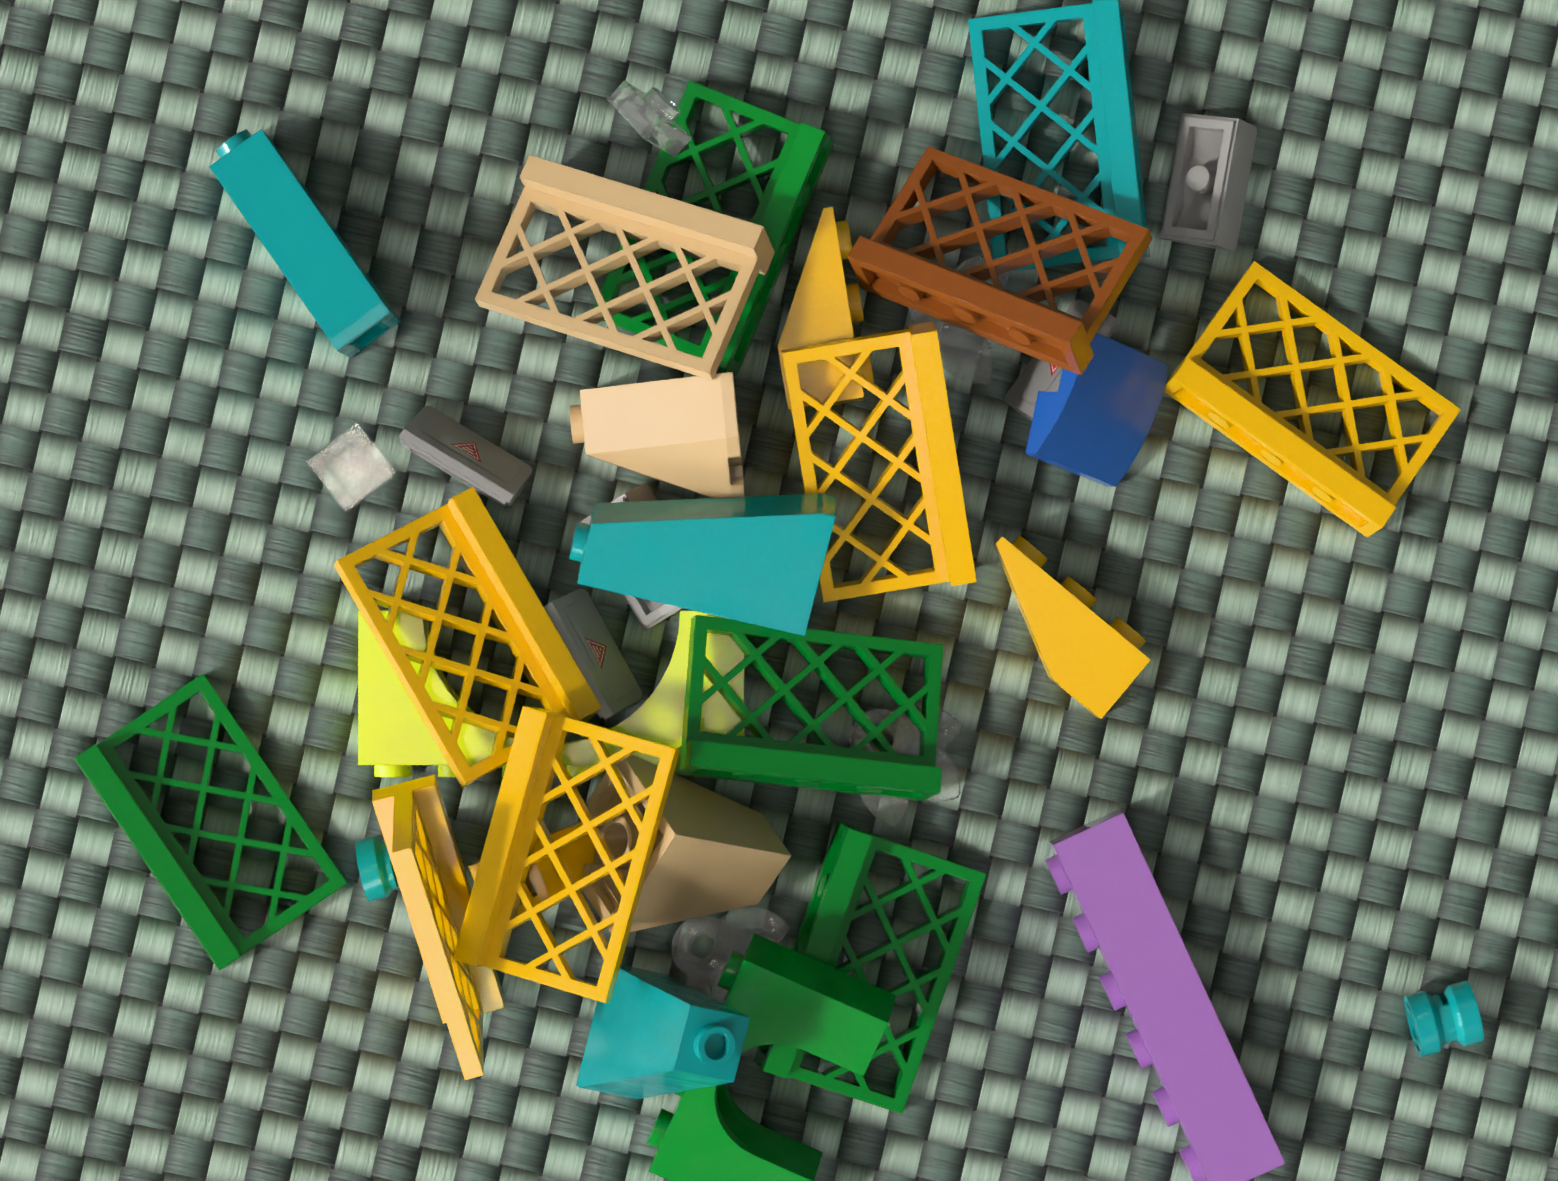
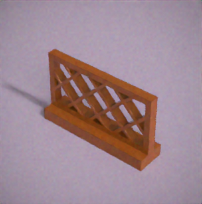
(987, 308)

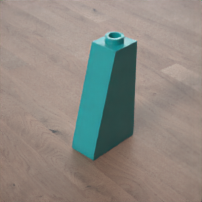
(303, 242)
(712, 555)
(660, 1038)

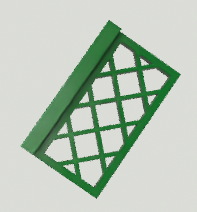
(779, 211)
(806, 764)
(163, 852)
(824, 935)

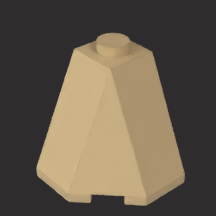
(667, 431)
(704, 857)

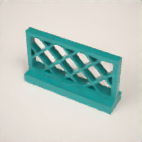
(1111, 113)

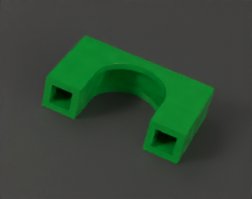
(789, 1004)

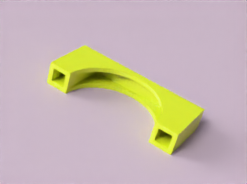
(397, 738)

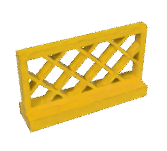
(1282, 445)
(934, 451)
(509, 602)
(512, 841)
(436, 901)

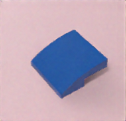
(1099, 417)

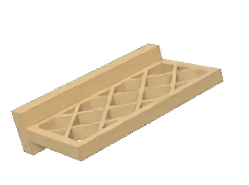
(640, 216)

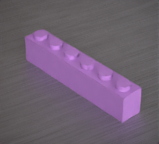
(1165, 1000)

